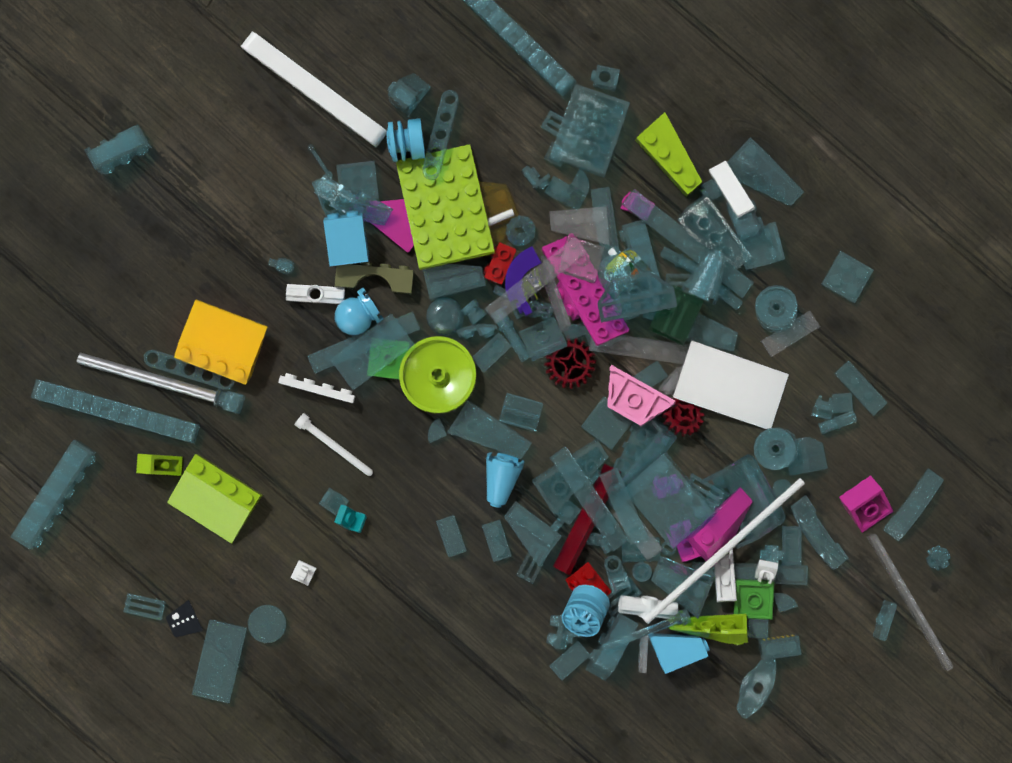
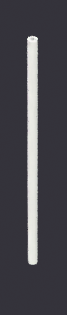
(723, 551)

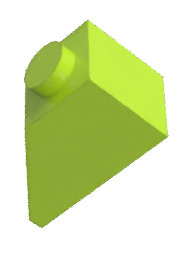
(159, 464)

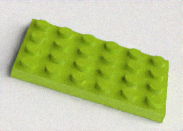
(446, 212)

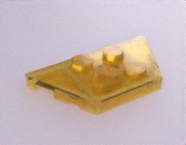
(497, 200)

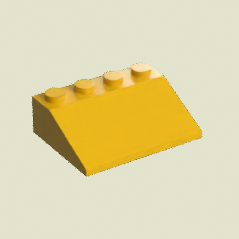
(221, 342)

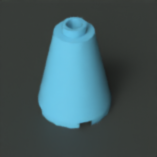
(501, 477)

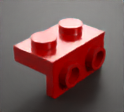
(499, 265)
(587, 576)

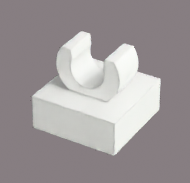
(766, 570)
(303, 572)

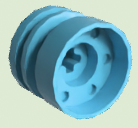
(406, 140)
(585, 610)

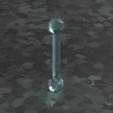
(311, 148)

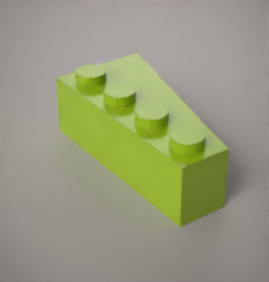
(667, 151)

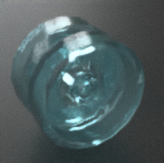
(780, 319)
(787, 444)

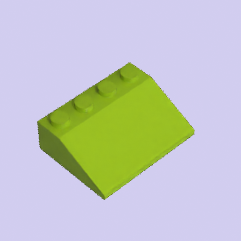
(214, 498)

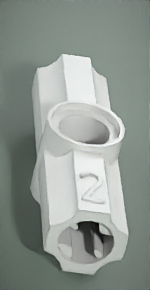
(302, 293)
(644, 605)

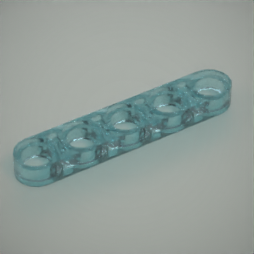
(441, 144)
(179, 370)

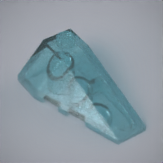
(760, 172)

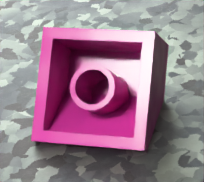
(866, 503)

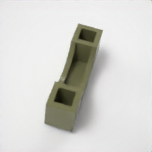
(399, 279)

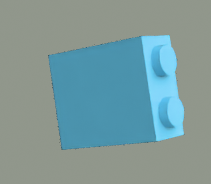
(346, 238)
(678, 650)

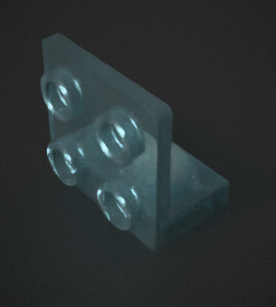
(764, 248)

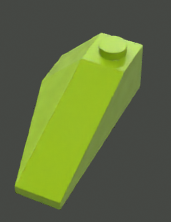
(721, 628)

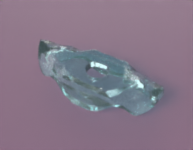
(749, 701)

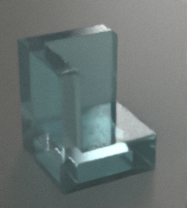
(333, 500)

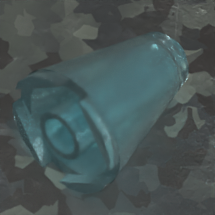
(707, 277)

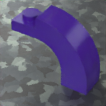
(517, 270)

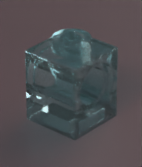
(613, 74)

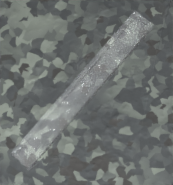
(910, 602)

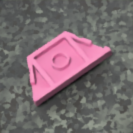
(634, 398)

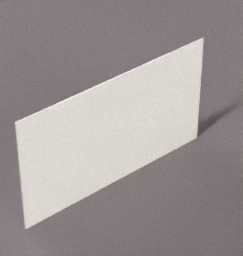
(730, 385)

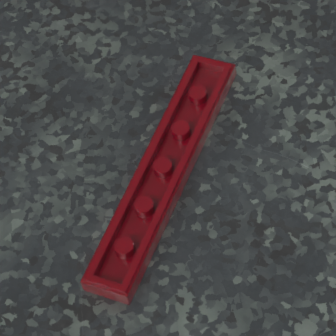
(580, 532)

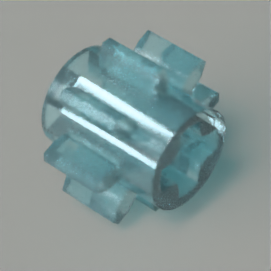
(771, 553)
(938, 558)

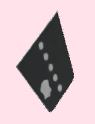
(183, 620)

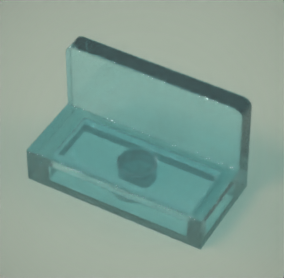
(521, 412)

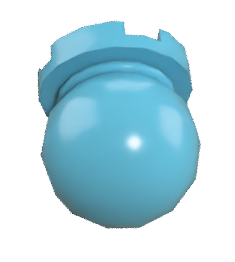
(356, 314)

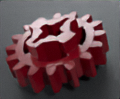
(683, 424)

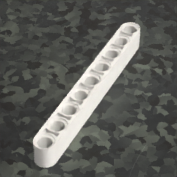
(314, 89)

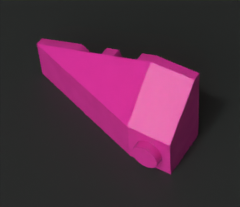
(721, 526)

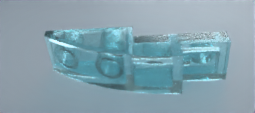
(348, 200)

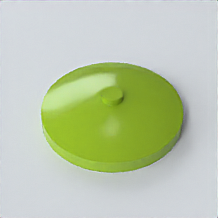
(437, 374)

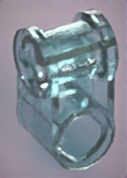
(617, 578)

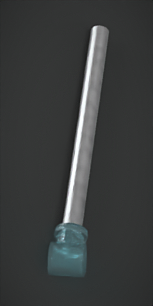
(227, 400)

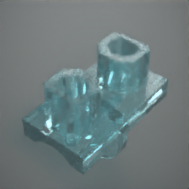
(563, 634)

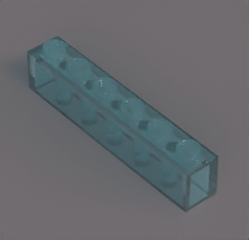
(53, 494)

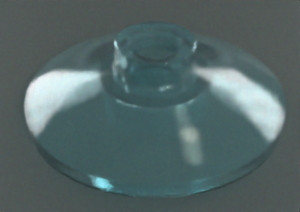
(616, 265)

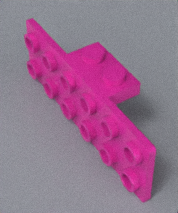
(581, 302)

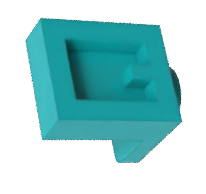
(350, 519)

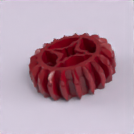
(586, 367)

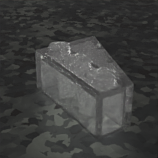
(583, 223)

